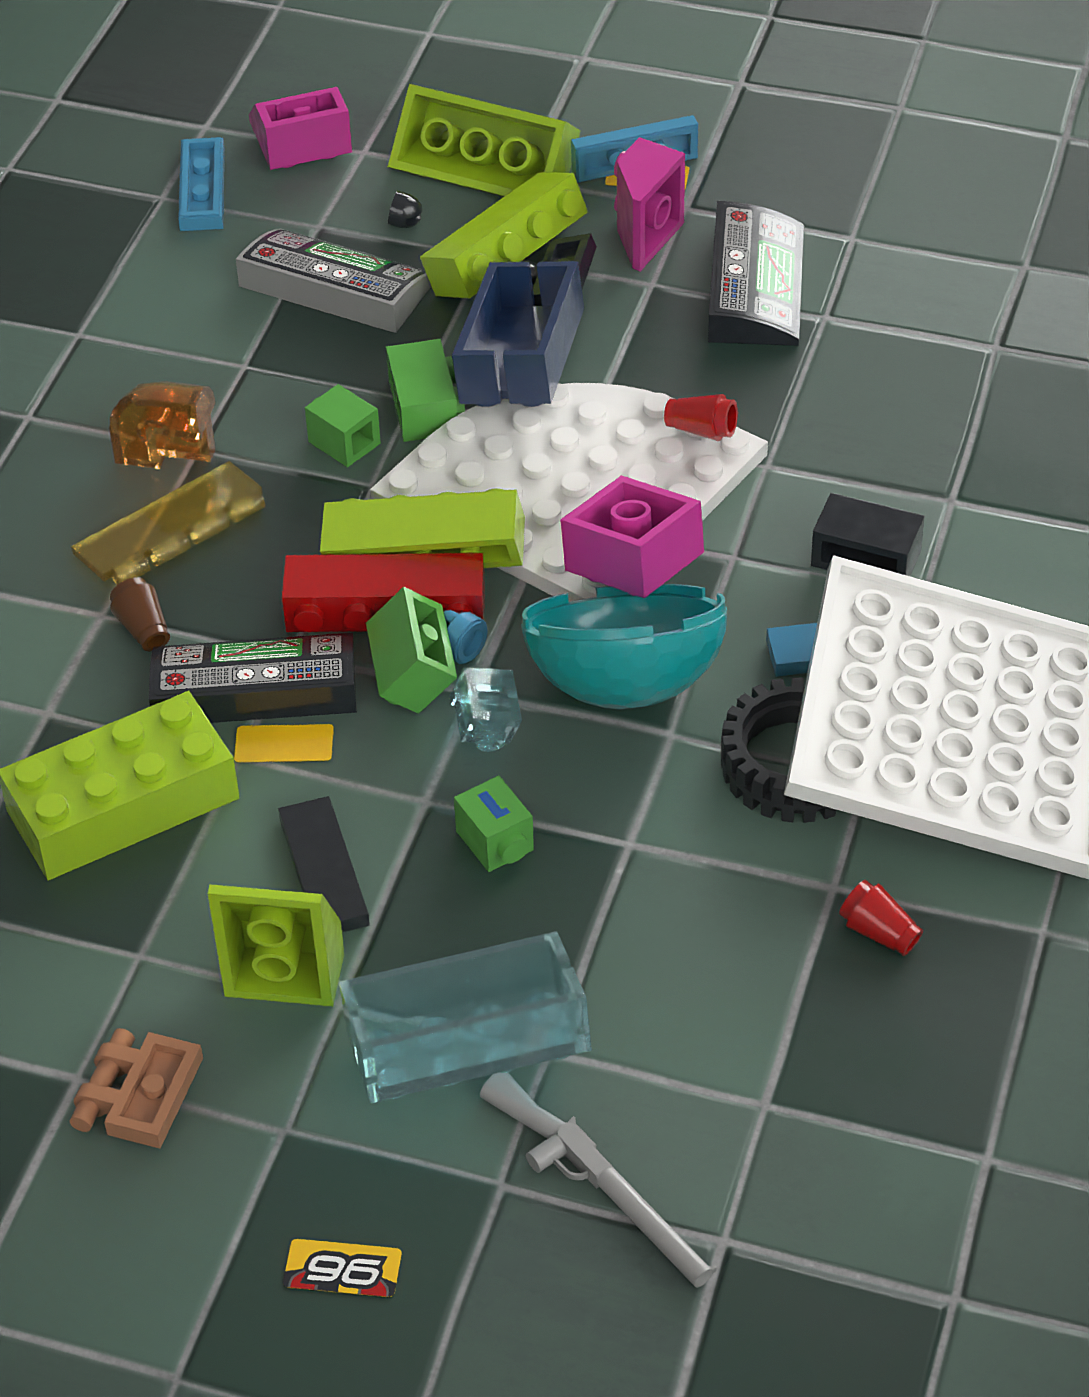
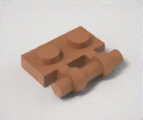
(150, 1094)

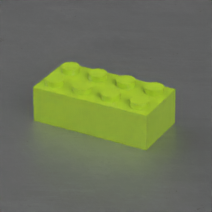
(118, 784)

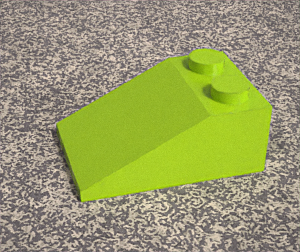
(276, 944)

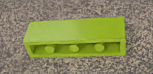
(504, 233)
(429, 524)

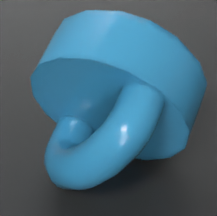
(466, 635)

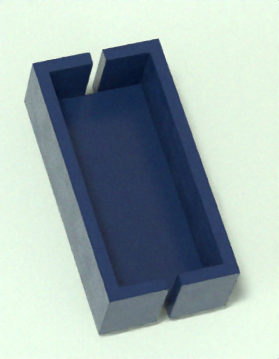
(510, 343)

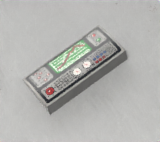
(332, 278)

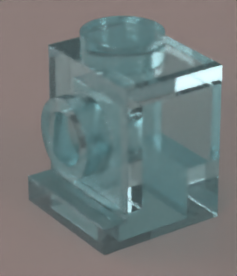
(486, 717)

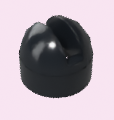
(404, 210)

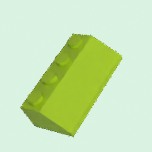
(477, 142)

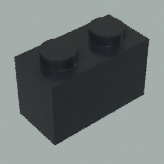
(867, 535)

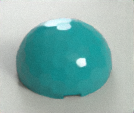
(625, 646)

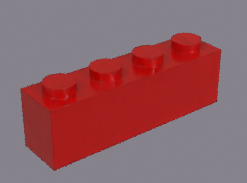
(349, 589)

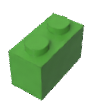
(422, 387)
(411, 650)

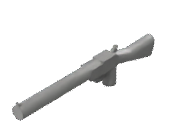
(571, 1141)

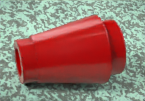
(703, 415)
(880, 918)

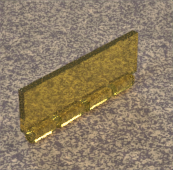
(163, 525)

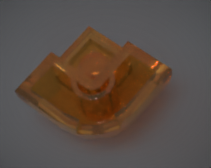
(163, 422)

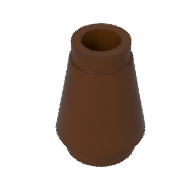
(140, 612)

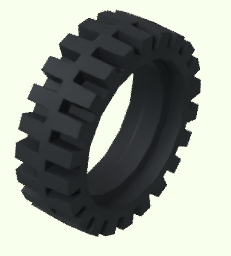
(742, 771)

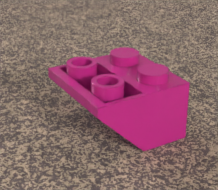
(302, 128)

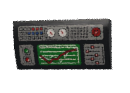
(755, 276)
(259, 676)

